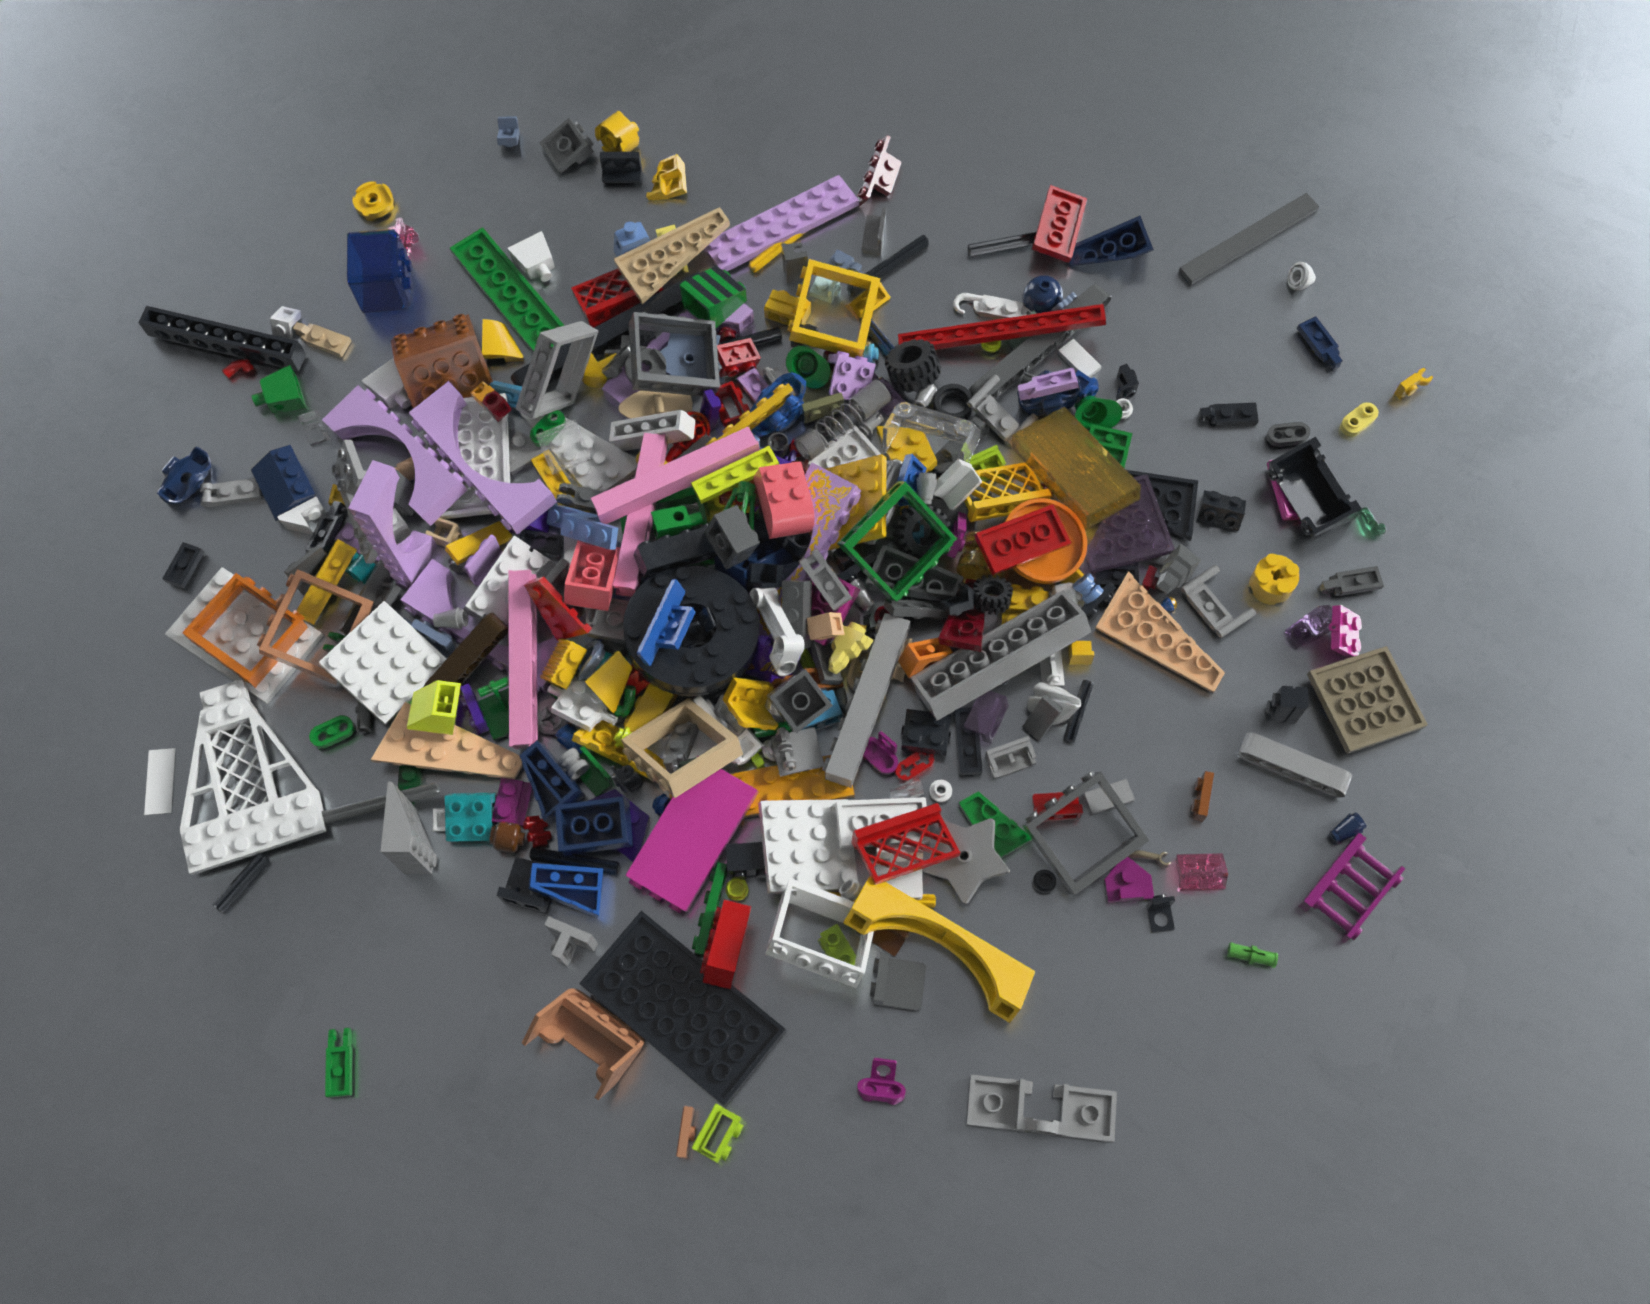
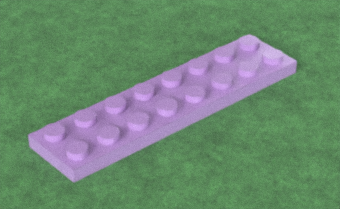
(781, 223)

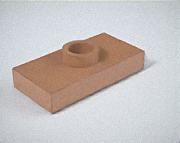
(687, 1132)

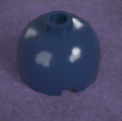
(1042, 294)

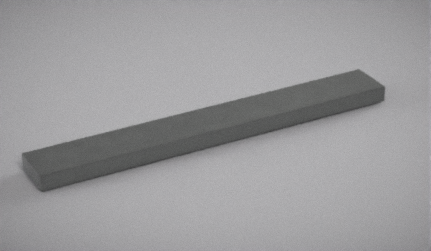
(1248, 238)

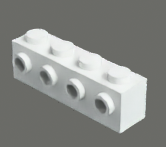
(629, 433)

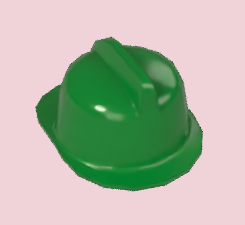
(809, 366)
(1098, 412)

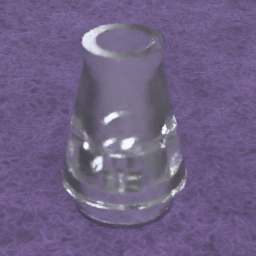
(910, 789)

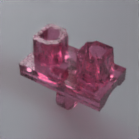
(406, 233)

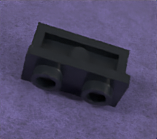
(1221, 510)

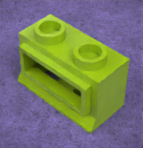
(836, 945)
(707, 1130)

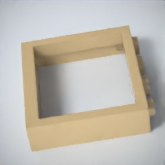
(700, 768)

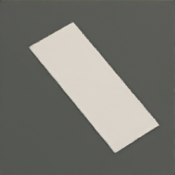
(160, 781)

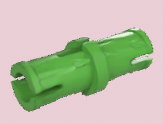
(1252, 954)

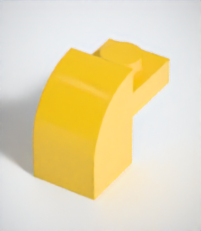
(593, 374)

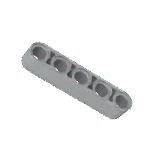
(1295, 765)

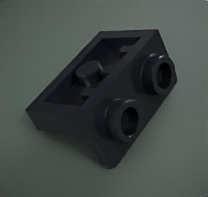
(621, 167)

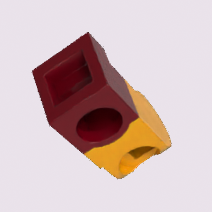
(491, 401)

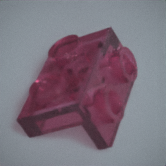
(1201, 871)

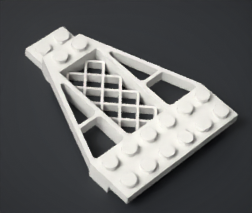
(253, 828)

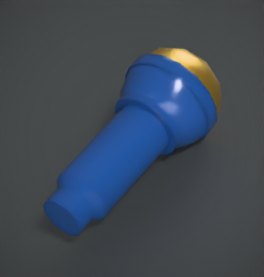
(1169, 604)

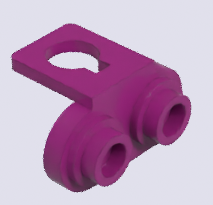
(881, 754)
(881, 1087)

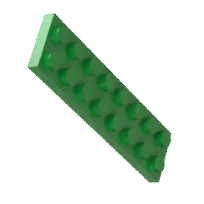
(505, 286)

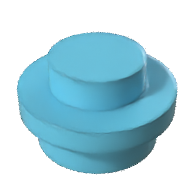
(871, 353)

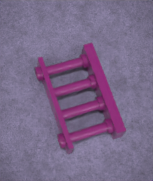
(1342, 866)

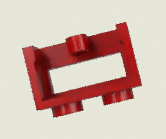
(726, 391)

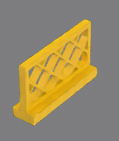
(1003, 506)

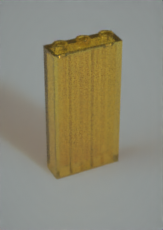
(1076, 467)

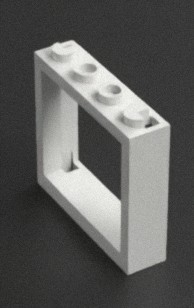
(831, 907)

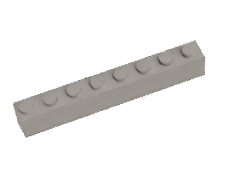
(867, 700)

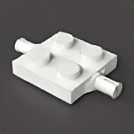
(580, 705)

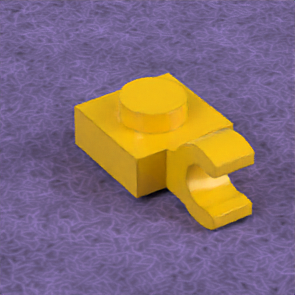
(1410, 384)

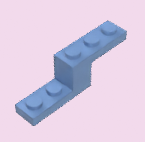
(582, 526)

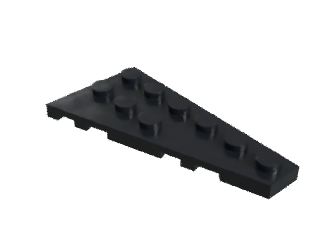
(1176, 501)

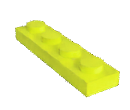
(730, 475)

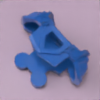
(789, 412)

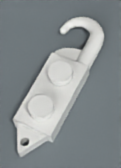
(991, 306)

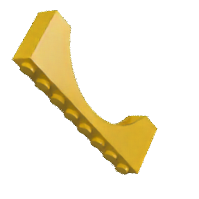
(999, 975)

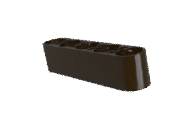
(471, 651)

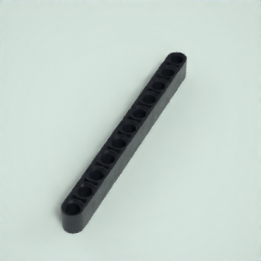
(610, 332)

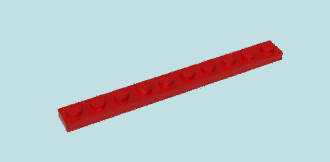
(1010, 327)

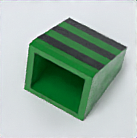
(712, 295)

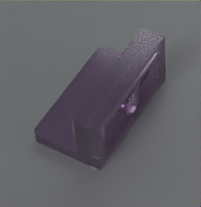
(987, 715)

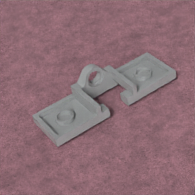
(349, 476)
(1000, 1105)

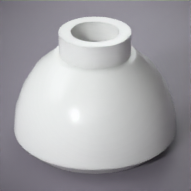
(1300, 276)

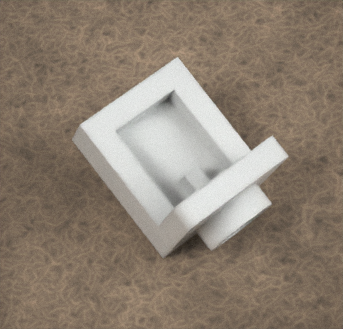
(750, 746)

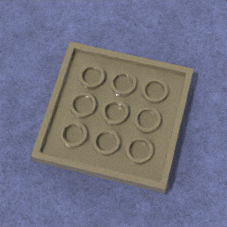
(1366, 699)

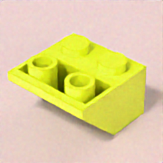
(434, 708)

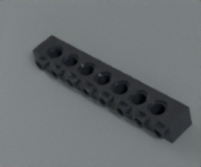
(222, 338)

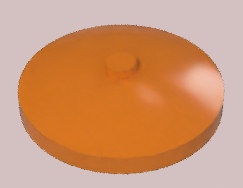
(1063, 562)

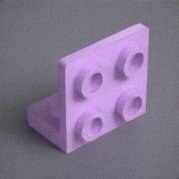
(483, 560)

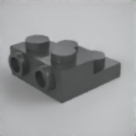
(567, 145)

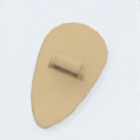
(650, 403)

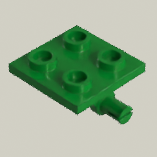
(496, 707)

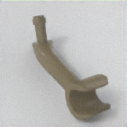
(1153, 856)

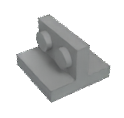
(569, 938)

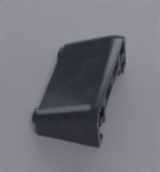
(1312, 489)

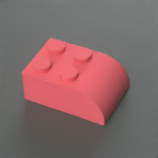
(784, 499)
(591, 576)

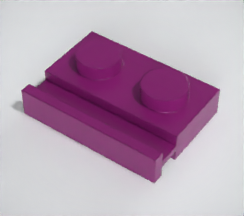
(958, 530)
(512, 801)

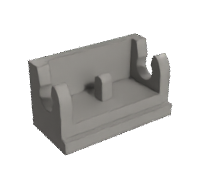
(1010, 757)

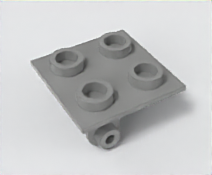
(796, 751)

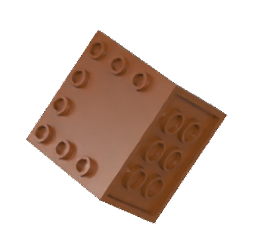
(440, 355)

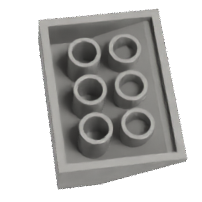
(404, 836)

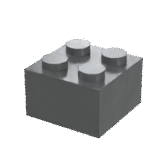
(731, 536)
(799, 700)

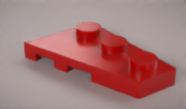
(557, 615)

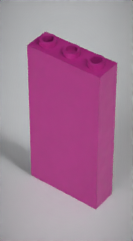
(691, 839)

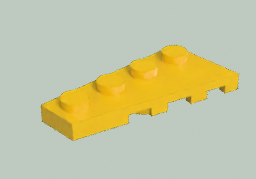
(601, 741)

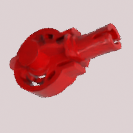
(699, 431)

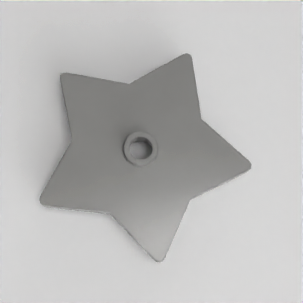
(981, 863)

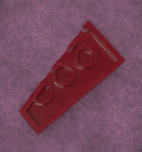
(964, 630)

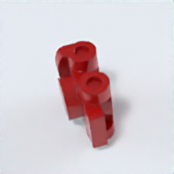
(535, 831)

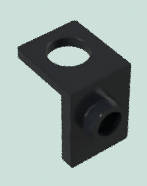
(1160, 904)

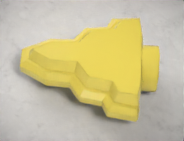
(848, 646)

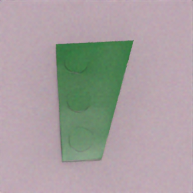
(1007, 832)

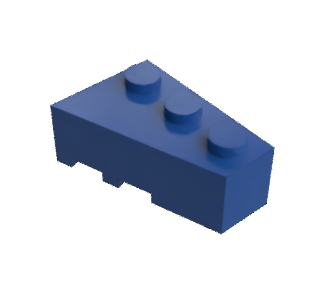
(569, 885)

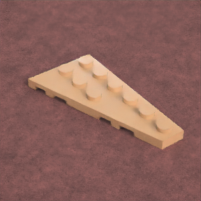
(1150, 630)
(445, 752)

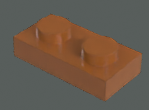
(1201, 804)

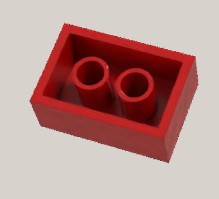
(725, 943)

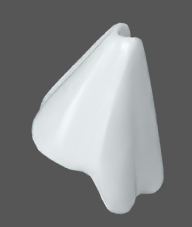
(1064, 699)

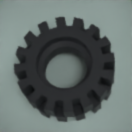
(994, 586)

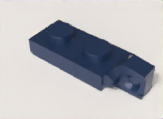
(1320, 342)

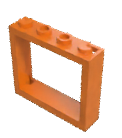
(215, 609)

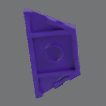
(639, 824)

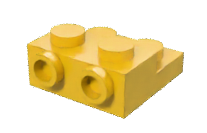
(1023, 600)

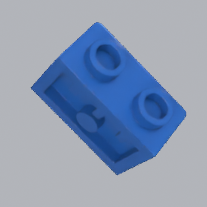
(908, 473)

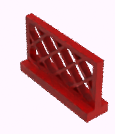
(604, 308)
(894, 829)

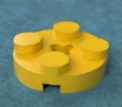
(376, 209)

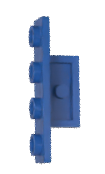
(668, 624)

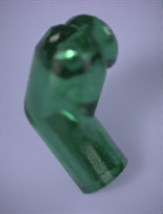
(1371, 523)

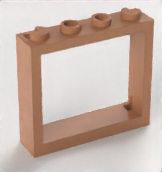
(283, 603)

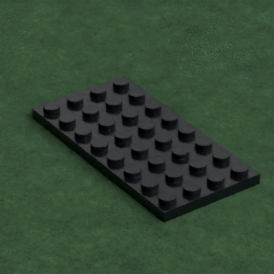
(698, 1026)

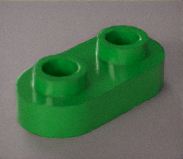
(546, 424)
(332, 730)

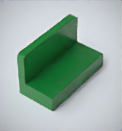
(596, 777)

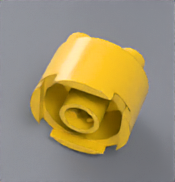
(617, 133)
(1274, 579)

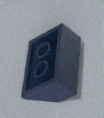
(282, 481)

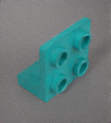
(468, 816)

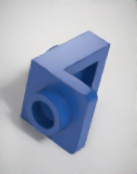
(1089, 385)

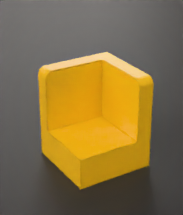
(1080, 653)

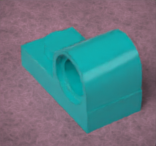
(359, 569)

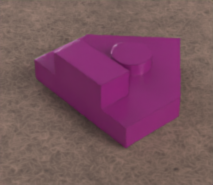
(1128, 883)

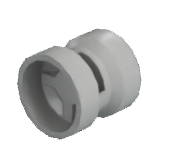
(573, 763)

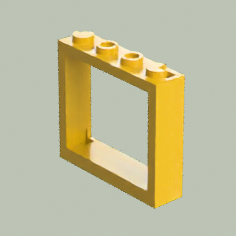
(826, 341)

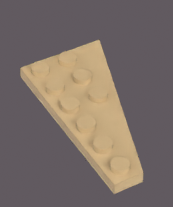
(660, 259)

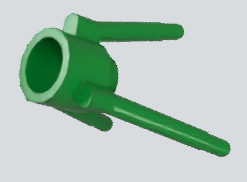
(745, 495)

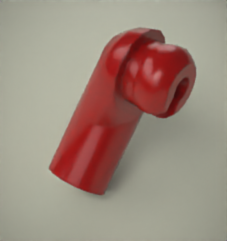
(235, 366)

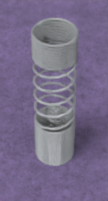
(863, 403)

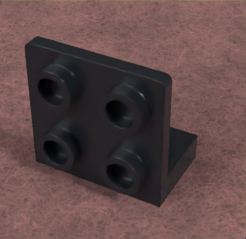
(517, 888)

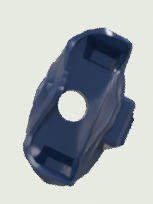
(1050, 403)
(195, 463)

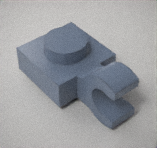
(844, 261)

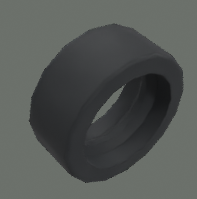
(953, 390)

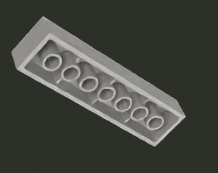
(1003, 654)

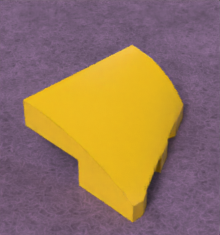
(669, 179)
(498, 342)
(610, 680)

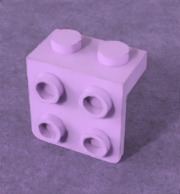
(849, 374)

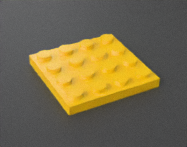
(870, 478)

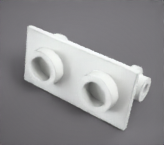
(1052, 670)

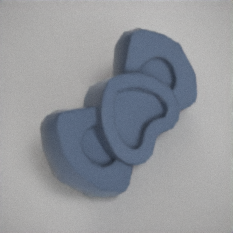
(1064, 302)

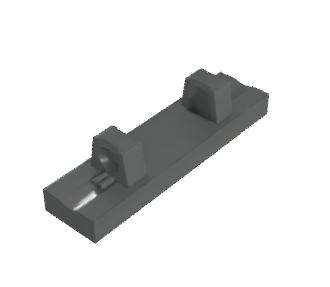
(951, 450)

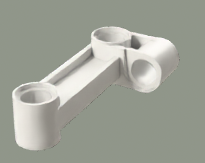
(787, 644)

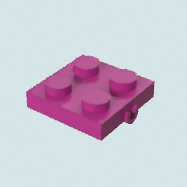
(1346, 634)

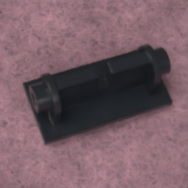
(626, 778)

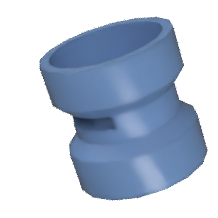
(1087, 588)

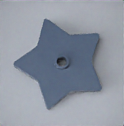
(684, 348)

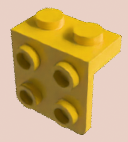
(746, 702)

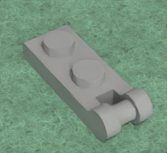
(229, 492)
(826, 580)

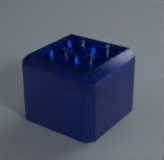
(379, 270)

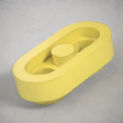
(1360, 418)

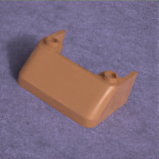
(591, 1031)

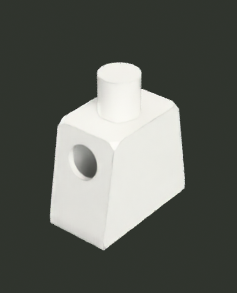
(533, 257)
(388, 386)

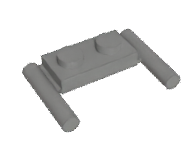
(995, 415)
(1210, 607)

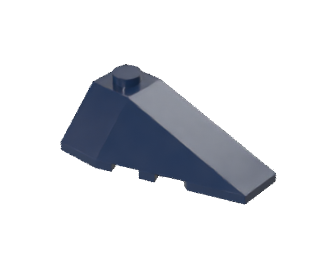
(1114, 244)

